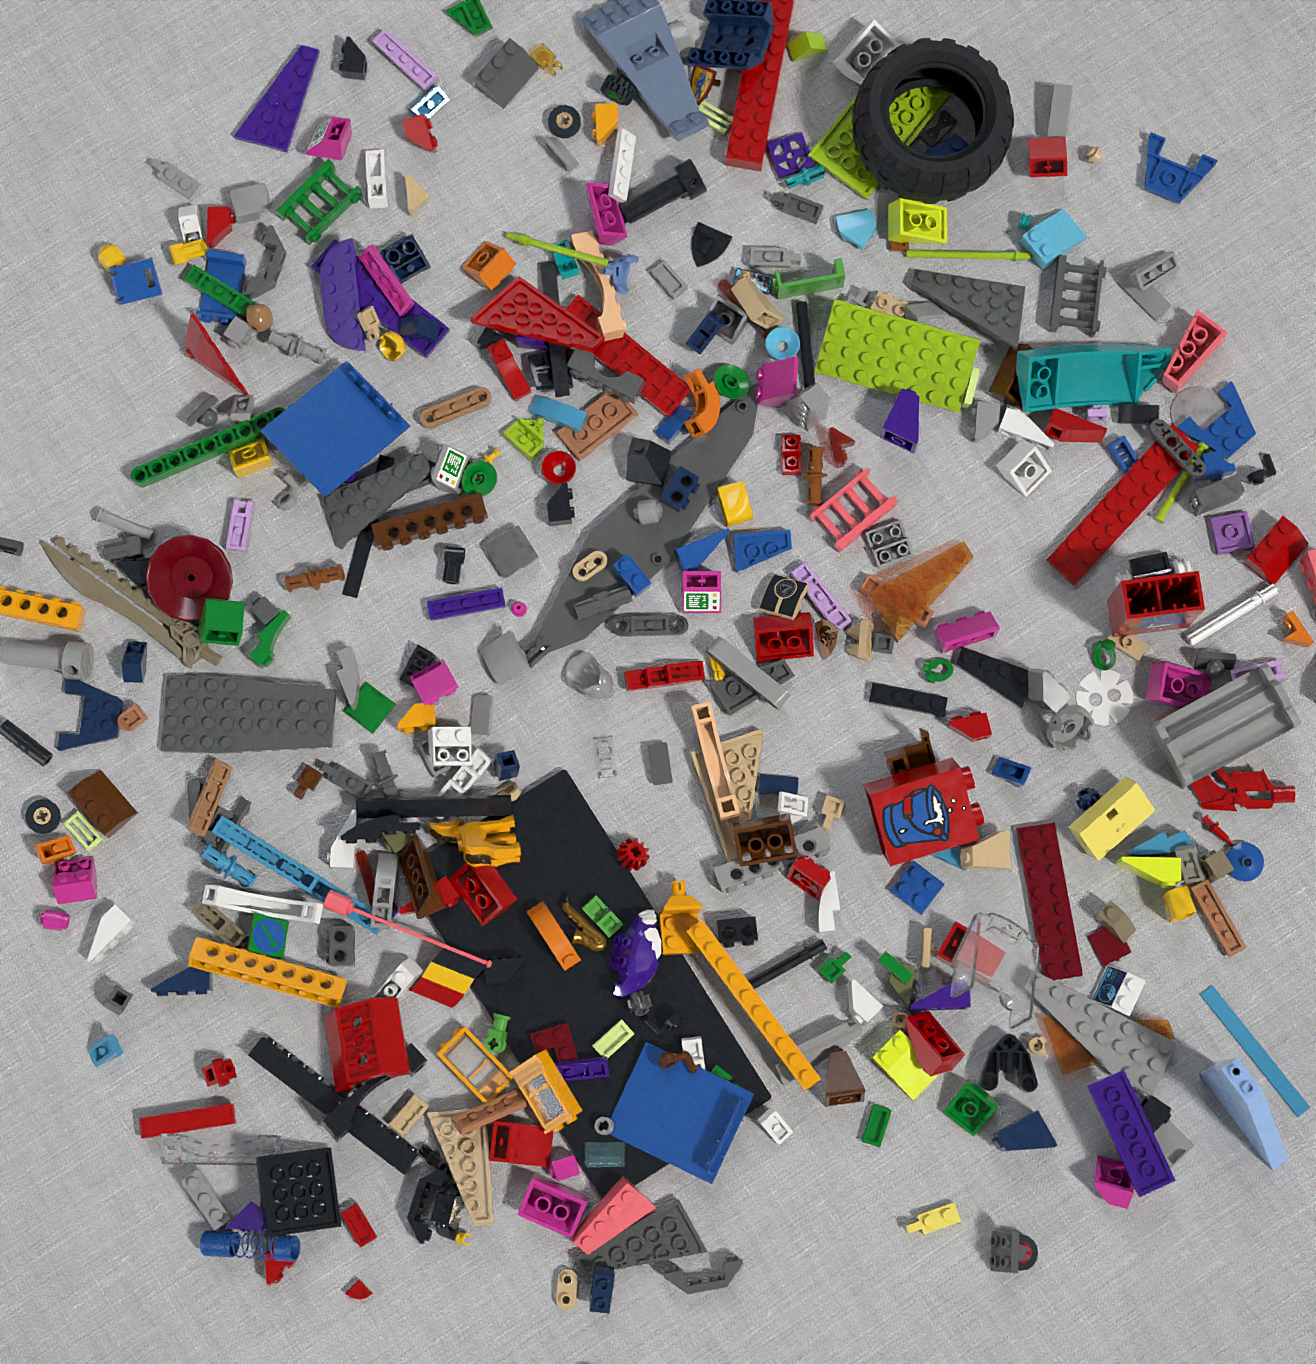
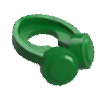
(1109, 646)
(936, 677)

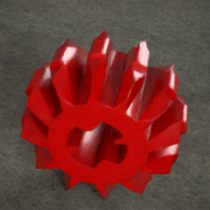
(632, 854)

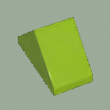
(806, 45)

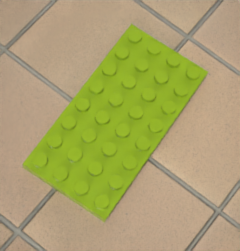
(908, 117)
(897, 354)

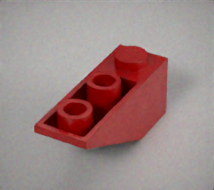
(1070, 428)

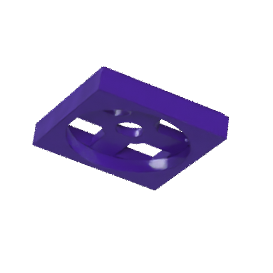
(785, 142)

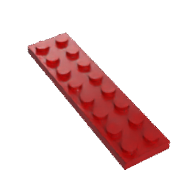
(624, 354)

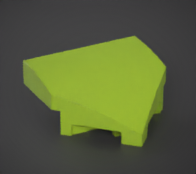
(526, 436)

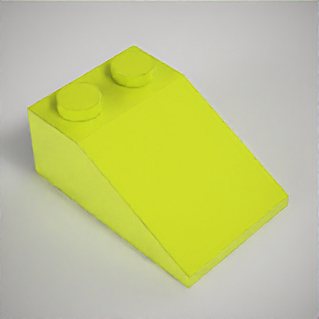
(917, 222)
(1155, 870)
(901, 1065)

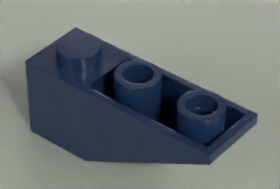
(186, 981)

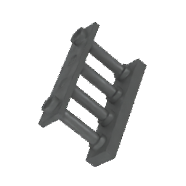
(1062, 285)

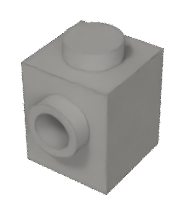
(238, 333)

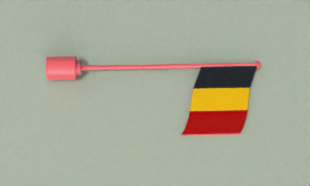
(447, 974)

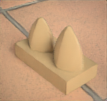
(864, 633)

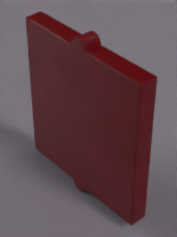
(1108, 946)

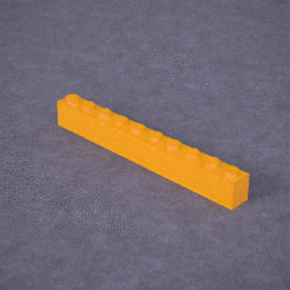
(753, 1005)

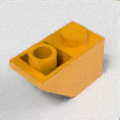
(606, 121)
(418, 717)

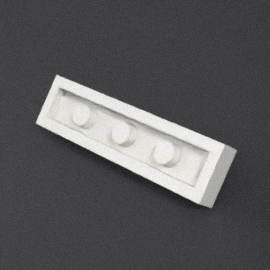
(622, 166)

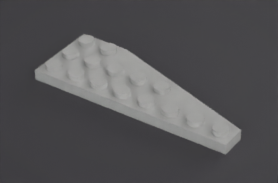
(1108, 1035)

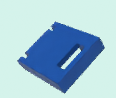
(132, 282)

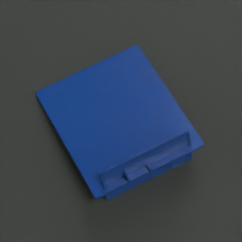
(335, 428)
(679, 1114)

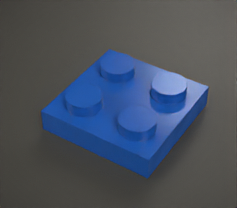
(917, 887)

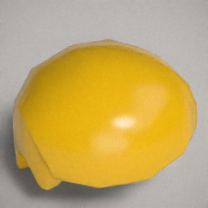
(392, 345)

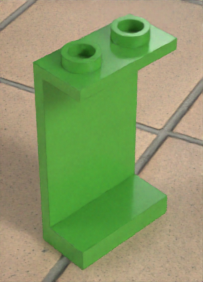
(810, 285)

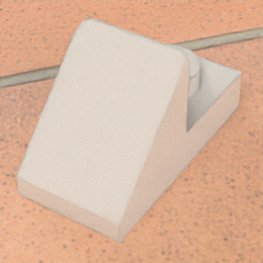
(775, 1125)

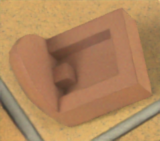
(131, 718)

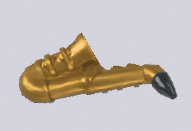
(589, 936)

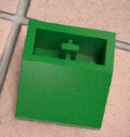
(221, 622)

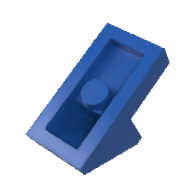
(1011, 771)

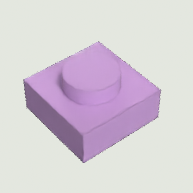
(1096, 414)

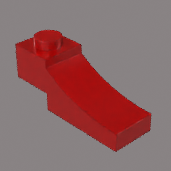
(509, 369)

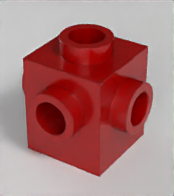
(219, 1072)

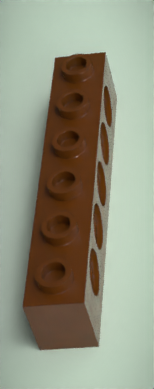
(419, 518)

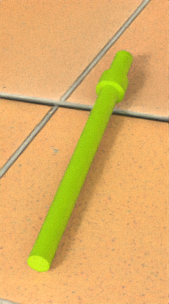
(525, 240)

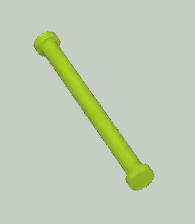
(1178, 486)

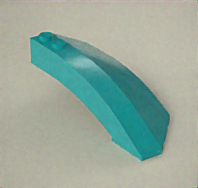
(1088, 374)

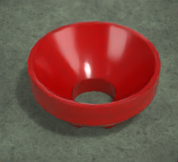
(558, 458)

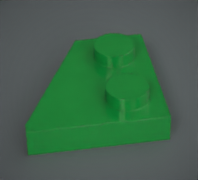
(471, 16)

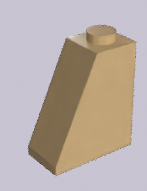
(756, 304)
(988, 852)

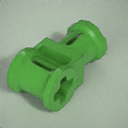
(497, 1034)

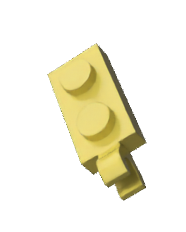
(935, 1219)

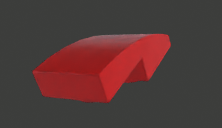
(791, 454)

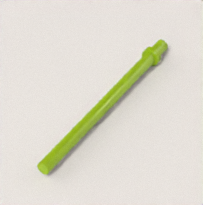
(968, 254)

